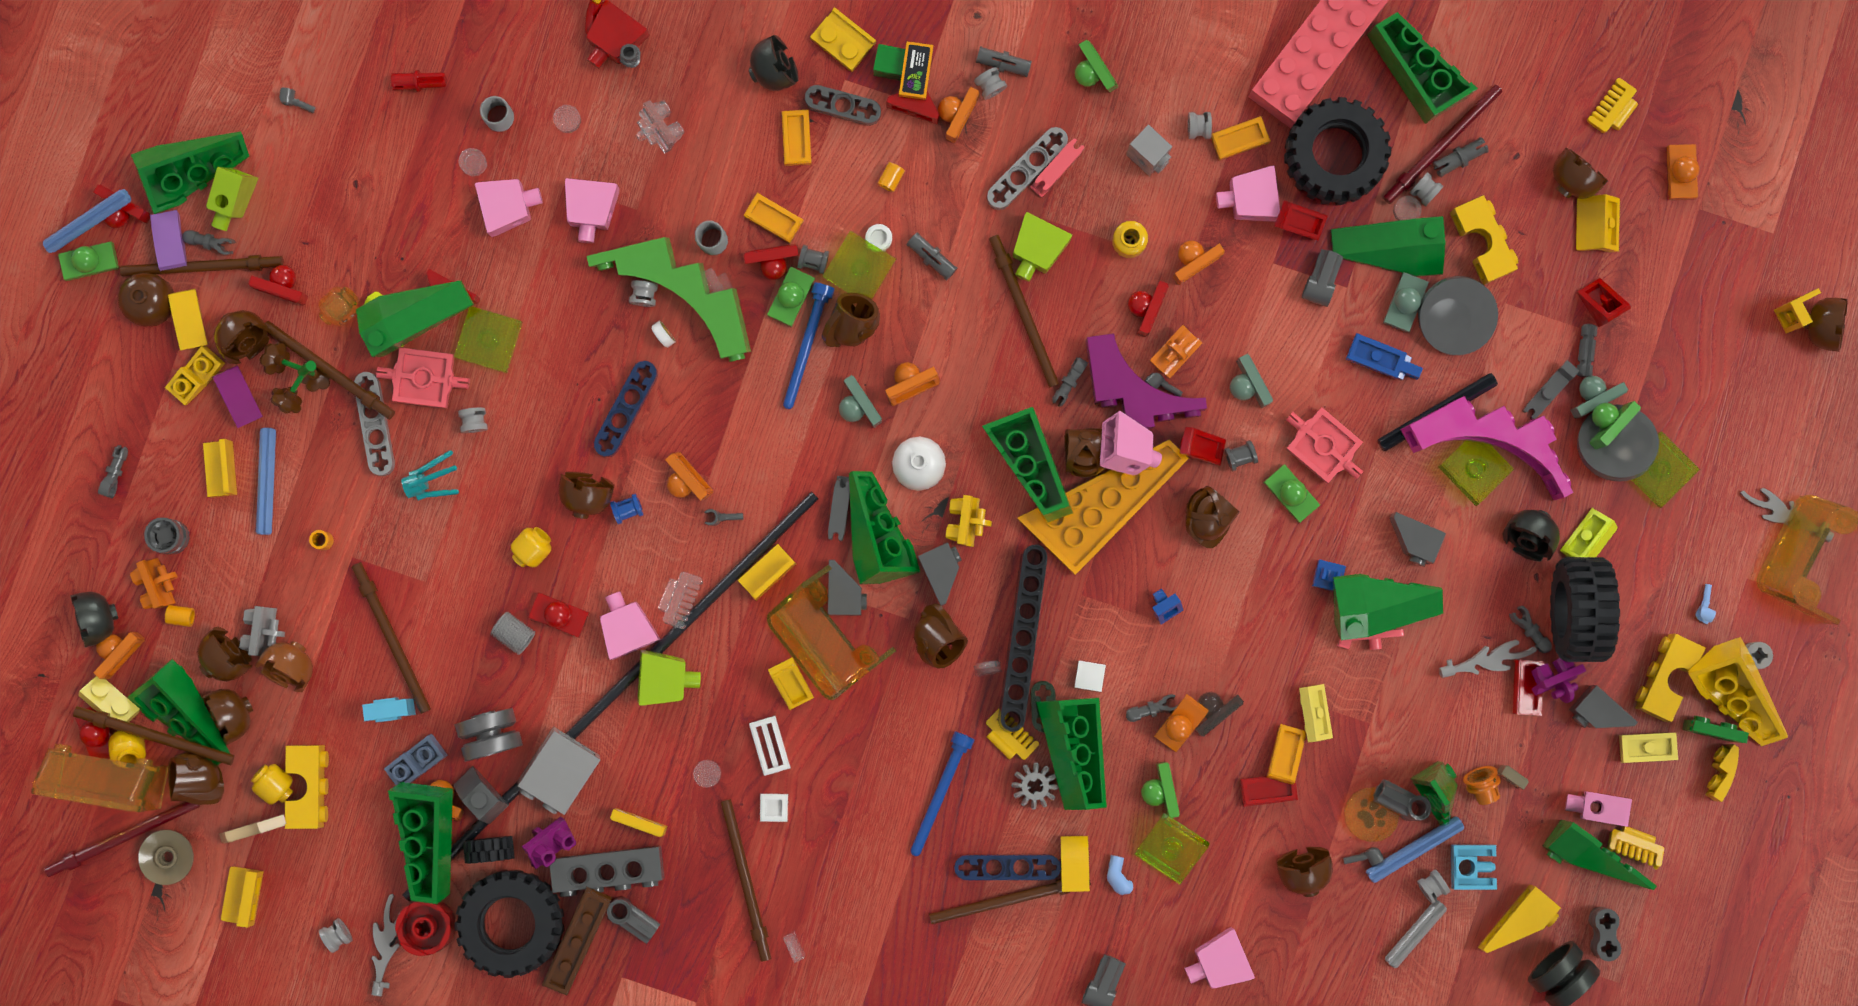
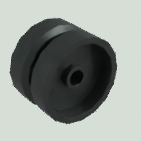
(1564, 975)

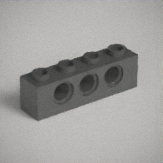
(649, 858)

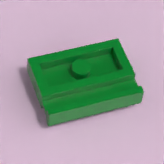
(1725, 731)

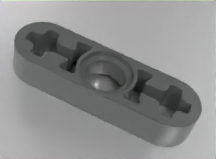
(822, 106)

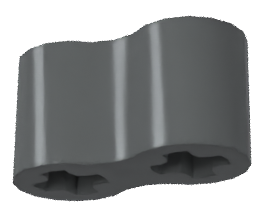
(1605, 933)

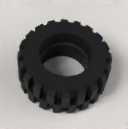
(1362, 126)
(1584, 609)
(472, 929)

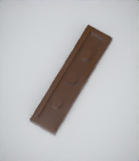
(576, 941)

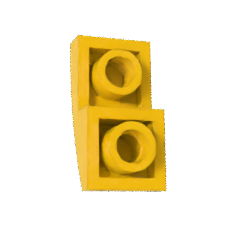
(187, 319)
(195, 375)
(1726, 763)
(1075, 863)

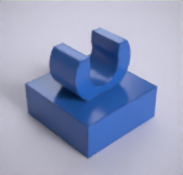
(1325, 572)
(1166, 606)

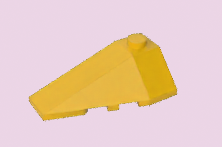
(1735, 685)

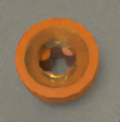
(1483, 784)

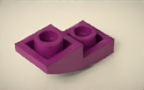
(237, 396)

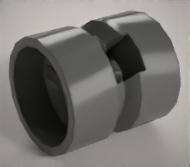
(166, 536)

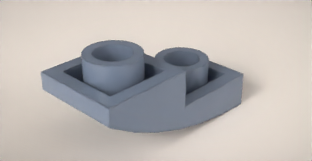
(416, 761)

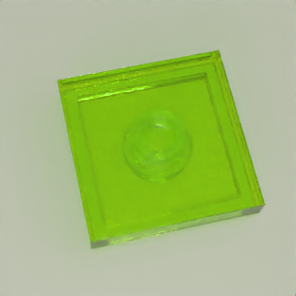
(859, 266)
(488, 339)
(1476, 469)
(1667, 473)
(1172, 848)

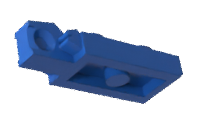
(1382, 358)

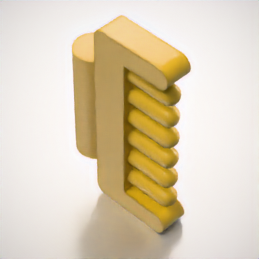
(1619, 112)
(1006, 742)
(1636, 841)

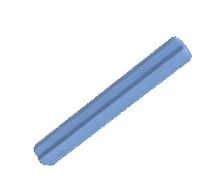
(87, 221)
(265, 481)
(1414, 850)

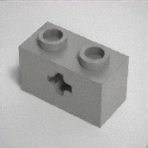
(1149, 151)

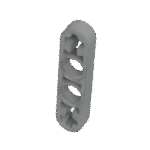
(1023, 164)
(368, 425)

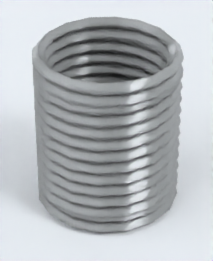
(491, 102)
(705, 226)
(512, 633)

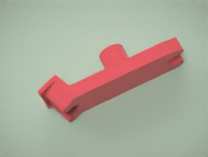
(1056, 168)
(1374, 641)

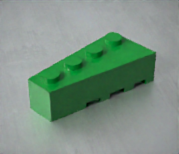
(1418, 68)
(1027, 453)
(1076, 750)
(426, 838)

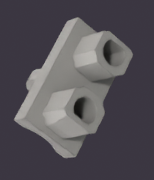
(263, 630)

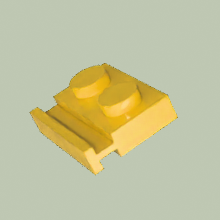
(843, 39)

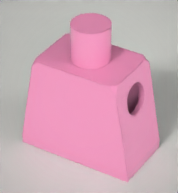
(1252, 196)
(505, 204)
(590, 206)
(1127, 445)
(626, 627)
(1613, 809)
(1221, 961)

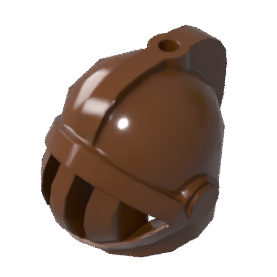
(851, 324)
(1083, 451)
(1209, 517)
(933, 635)
(194, 779)

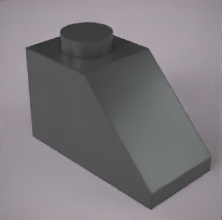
(1417, 539)
(941, 569)
(844, 593)
(1599, 710)
(480, 796)

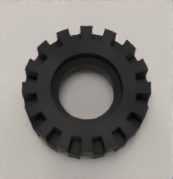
(488, 849)

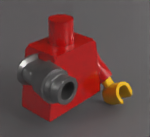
(613, 34)

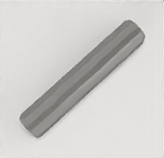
(1415, 934)

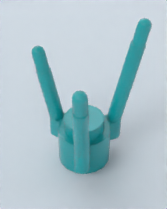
(417, 483)

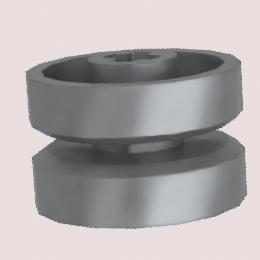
(487, 730)

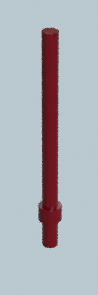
(1406, 180)
(73, 860)

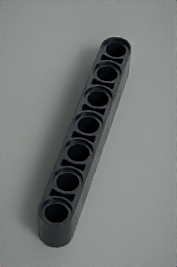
(1029, 626)

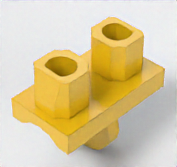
(971, 520)

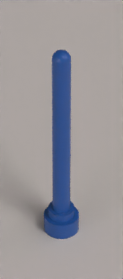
(821, 295)
(960, 745)

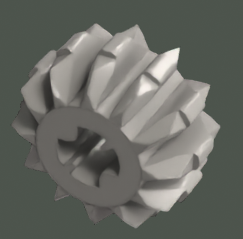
(1033, 776)

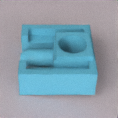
(388, 709)
(1470, 880)

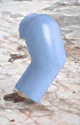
(1116, 878)

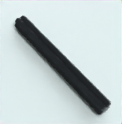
(1470, 392)

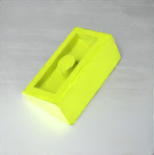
(1590, 535)

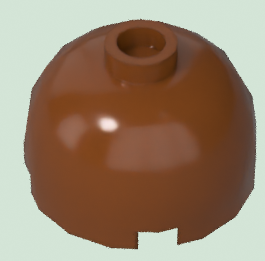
(286, 665)

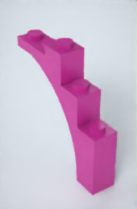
(1496, 428)

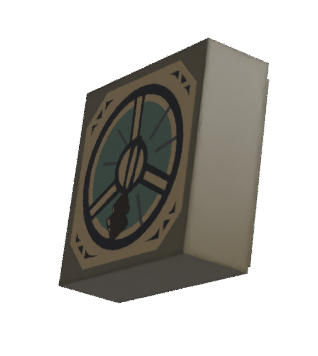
(1512, 777)

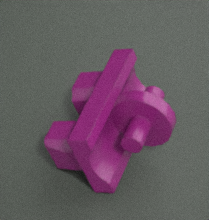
(1561, 682)
(548, 842)

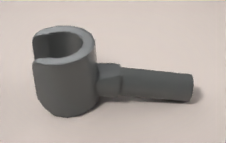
(287, 98)
(1157, 379)
(723, 517)
(1373, 855)

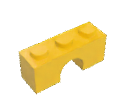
(1479, 218)
(1656, 696)
(309, 763)

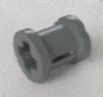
(813, 259)
(1241, 455)

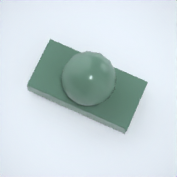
(1405, 302)
(1250, 383)
(1594, 391)
(854, 407)

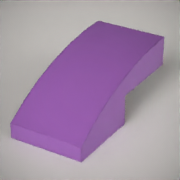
(168, 240)

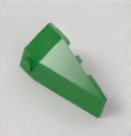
(180, 168)
(1400, 246)
(403, 316)
(877, 543)
(1375, 606)
(177, 704)
(1439, 788)
(1579, 848)

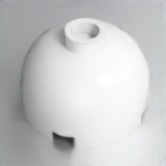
(918, 463)

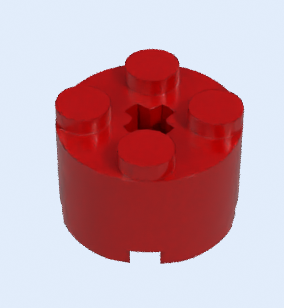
(411, 933)

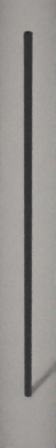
(660, 647)

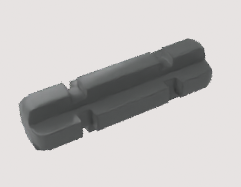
(1587, 350)

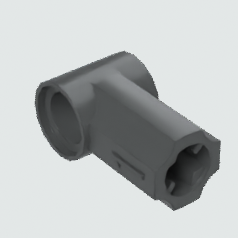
(1321, 284)
(1401, 800)
(634, 921)
(1102, 988)

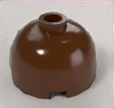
(1576, 176)
(145, 299)
(1828, 323)
(240, 336)
(583, 494)
(222, 656)
(229, 713)
(1306, 872)

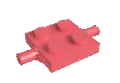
(423, 378)
(1324, 445)

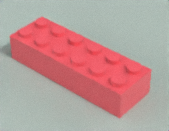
(1313, 56)

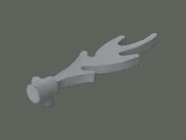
(1779, 509)
(1492, 661)
(382, 941)

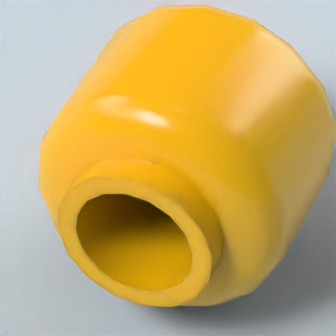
(1136, 232)
(531, 547)
(126, 747)
(272, 784)

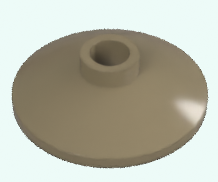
(153, 862)

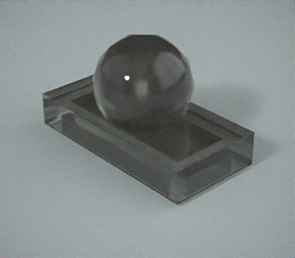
(1217, 710)

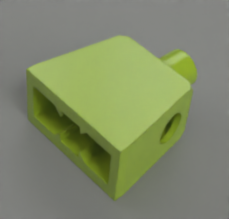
(230, 195)
(1038, 246)
(663, 678)

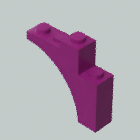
(1116, 381)

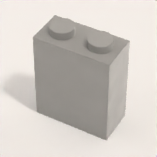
(558, 771)

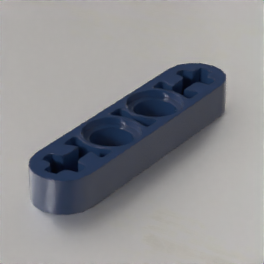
(628, 410)
(1007, 863)

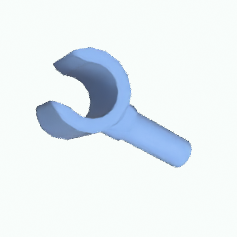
(1704, 613)

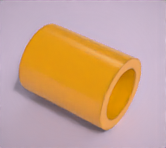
(891, 177)
(314, 537)
(180, 616)

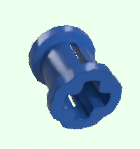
(626, 508)

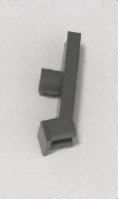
(1551, 389)
(839, 508)

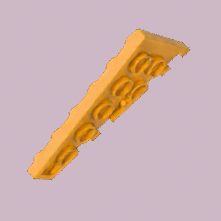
(1101, 509)

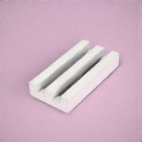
(763, 723)

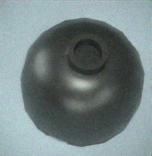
(772, 66)
(1533, 534)
(93, 617)

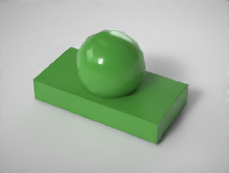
(1091, 70)
(88, 261)
(791, 296)
(1611, 421)
(1291, 493)
(1161, 791)

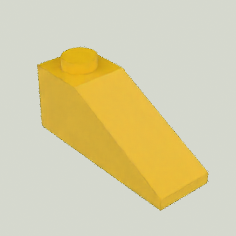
(1526, 916)

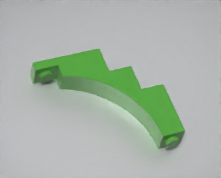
(656, 263)

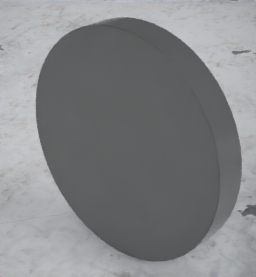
(1458, 315)
(1626, 456)

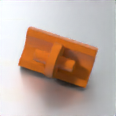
(1175, 352)
(157, 583)

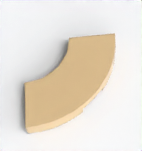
(252, 829)

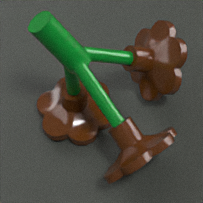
(275, 360)

